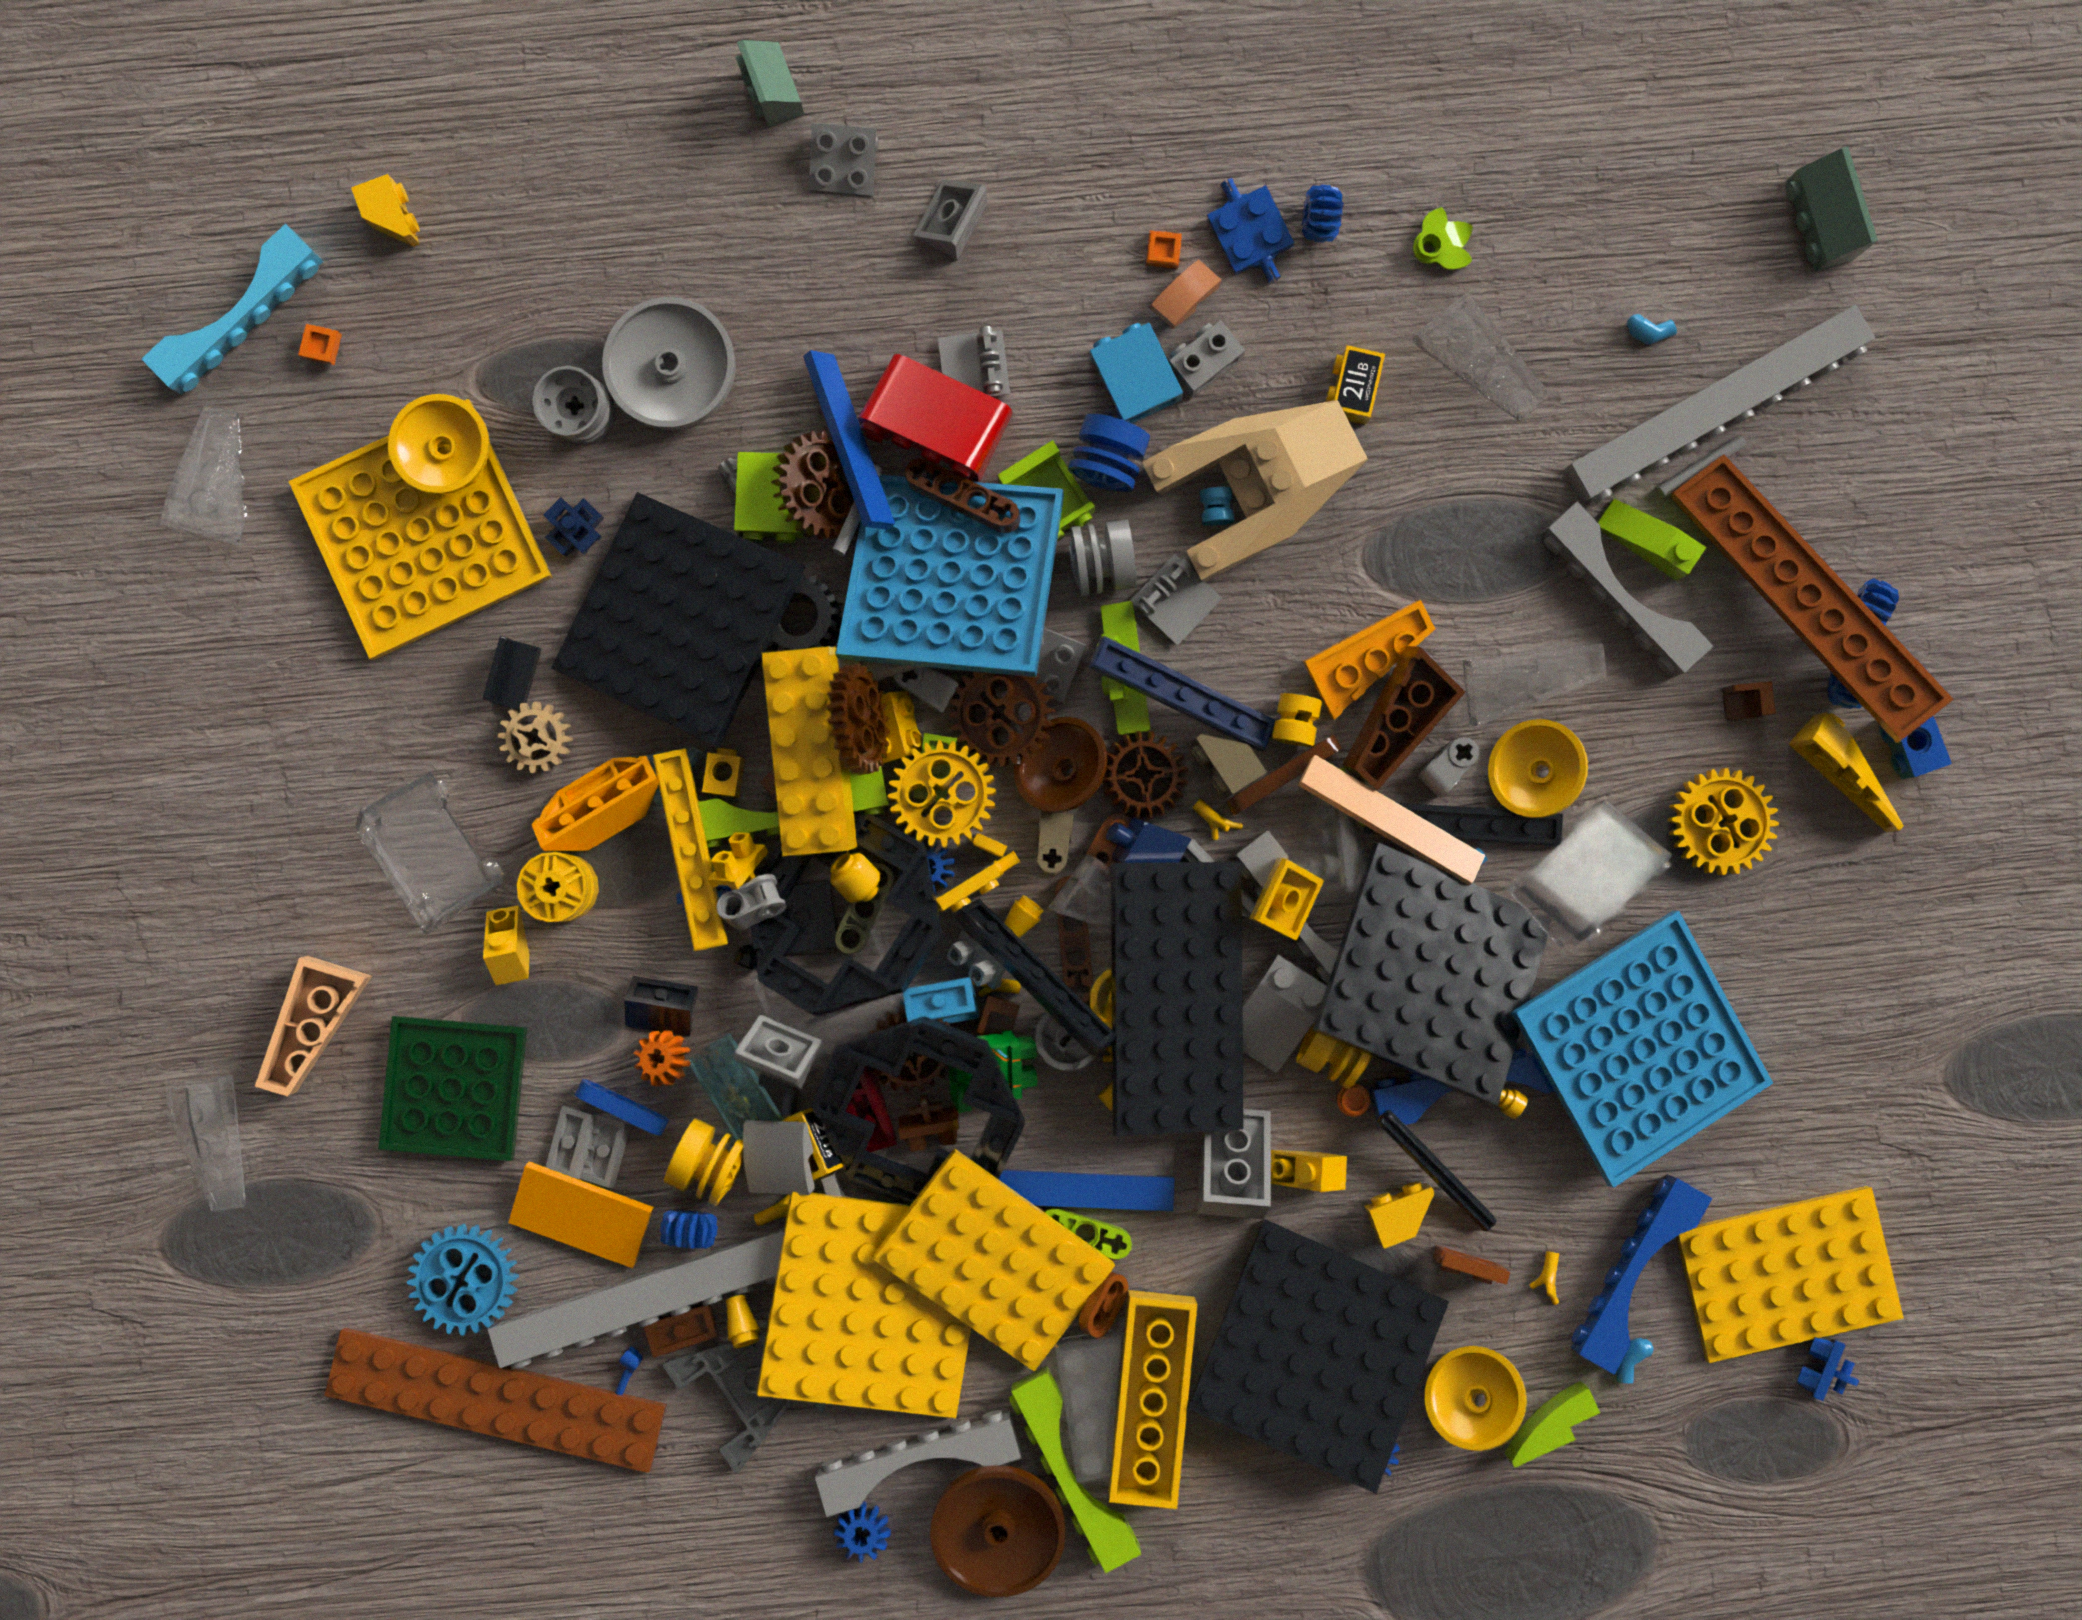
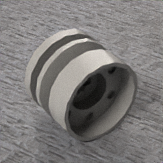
(562, 391)
(1103, 557)

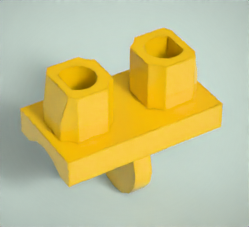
(738, 865)

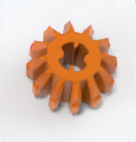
(662, 1045)

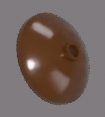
(1044, 779)

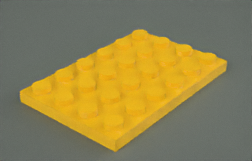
(993, 1260)
(1789, 1274)

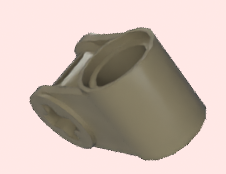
(1054, 835)

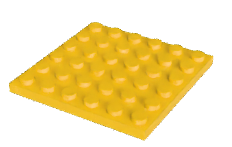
(415, 556)
(850, 1326)

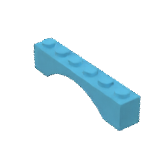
(281, 268)

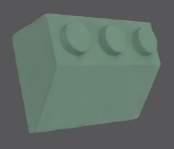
(1831, 210)

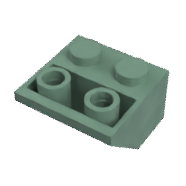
(768, 81)

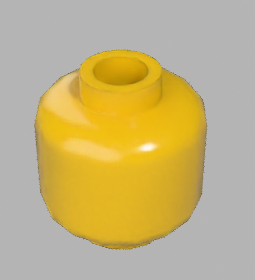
(855, 877)

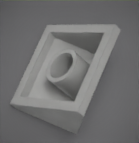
(952, 216)
(778, 1051)

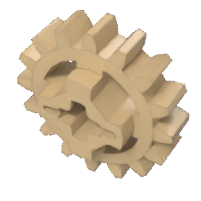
(529, 750)

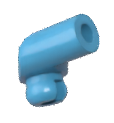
(1649, 332)
(1637, 1352)

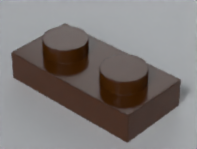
(681, 1330)

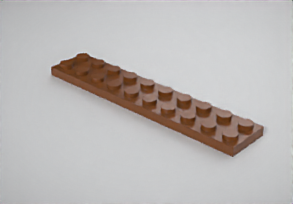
(1811, 599)
(495, 1400)

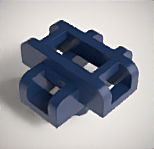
(571, 524)

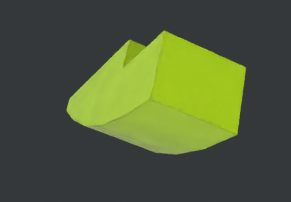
(1551, 1424)

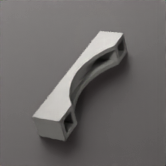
(1578, 541)
(1257, 862)
(984, 1442)

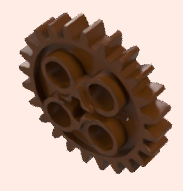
(818, 483)
(858, 719)
(983, 735)

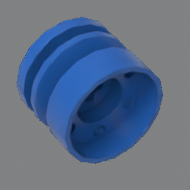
(1111, 445)

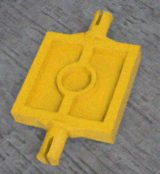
(983, 882)

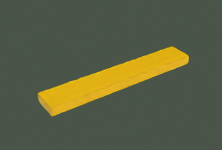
(690, 849)

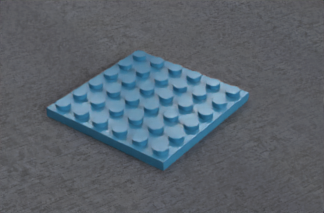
(949, 587)
(1642, 1048)

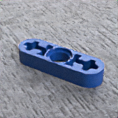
(622, 1107)

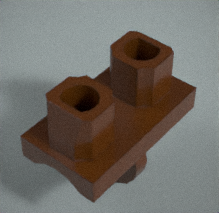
(927, 1120)

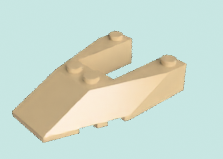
(1278, 468)

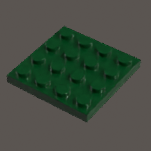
(452, 1088)

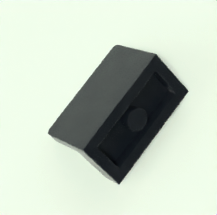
(511, 673)
(660, 1005)
(790, 1093)

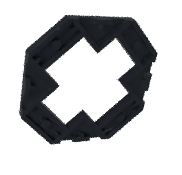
(853, 981)
(887, 1052)

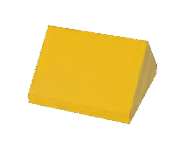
(1286, 898)

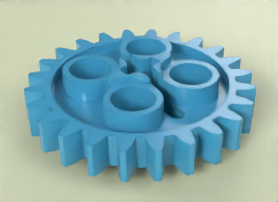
(438, 1265)

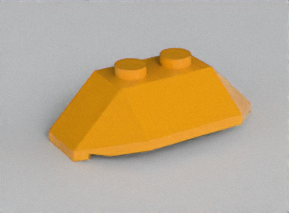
(597, 805)

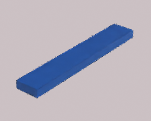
(849, 440)
(1092, 1189)

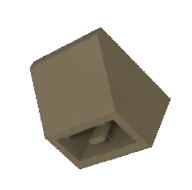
(1228, 761)

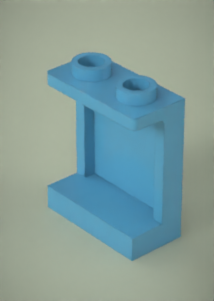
(1136, 373)
(949, 1000)

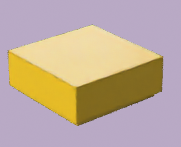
(989, 845)

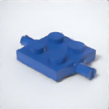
(1250, 230)

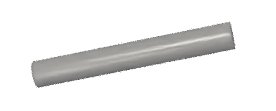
(1678, 480)
(849, 527)

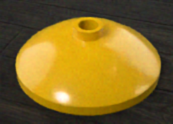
(422, 431)
(1521, 756)
(1452, 1395)

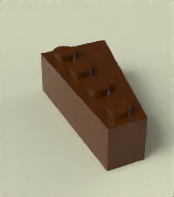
(1403, 715)

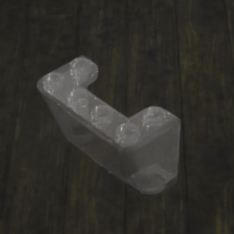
(1589, 875)

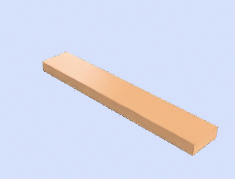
(1391, 820)

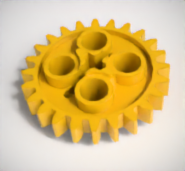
(919, 775)
(1748, 806)

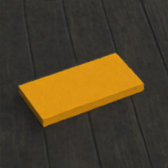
(580, 1214)

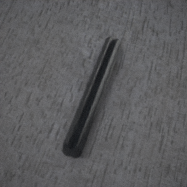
(1436, 1170)

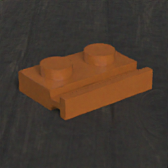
(1481, 1269)

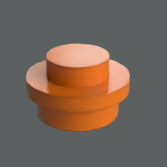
(1353, 1101)

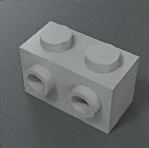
(1205, 358)

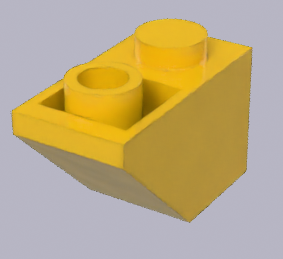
(384, 208)
(506, 945)
(1308, 1170)
(1399, 1215)

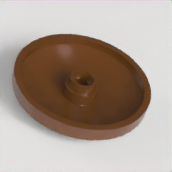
(997, 1531)

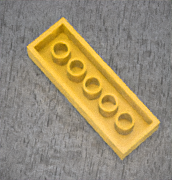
(809, 778)
(1152, 1399)

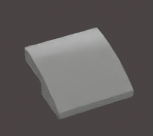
(588, 1146)
(777, 1157)

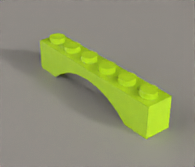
(724, 819)
(1106, 1529)

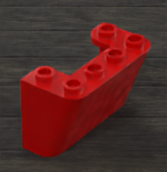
(935, 416)

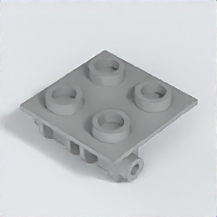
(842, 158)
(976, 360)
(1176, 599)
(1058, 663)

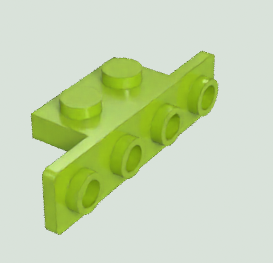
(1129, 705)

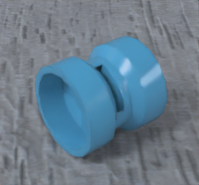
(1216, 506)

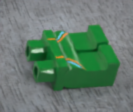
(1009, 1055)

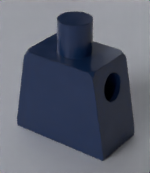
(1146, 843)

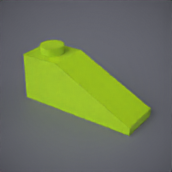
(1651, 539)

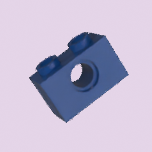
(1927, 755)

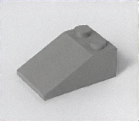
(1279, 1012)
(1237, 1169)

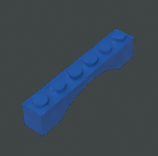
(1414, 1095)
(1605, 1333)

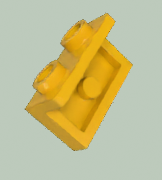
(902, 726)

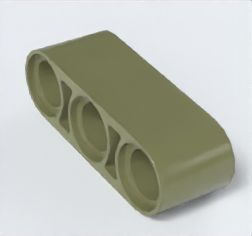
(862, 925)

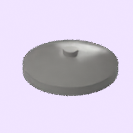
(669, 363)

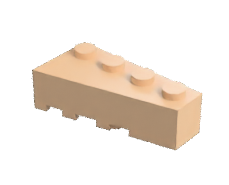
(309, 1018)

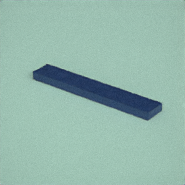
(1182, 693)

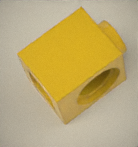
(730, 787)

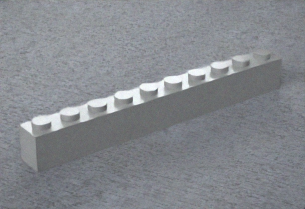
(1719, 404)
(637, 1300)

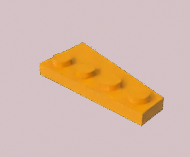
(1356, 662)

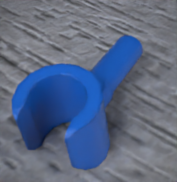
(630, 1360)

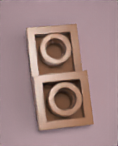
(1185, 293)

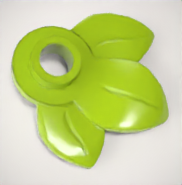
(1446, 239)

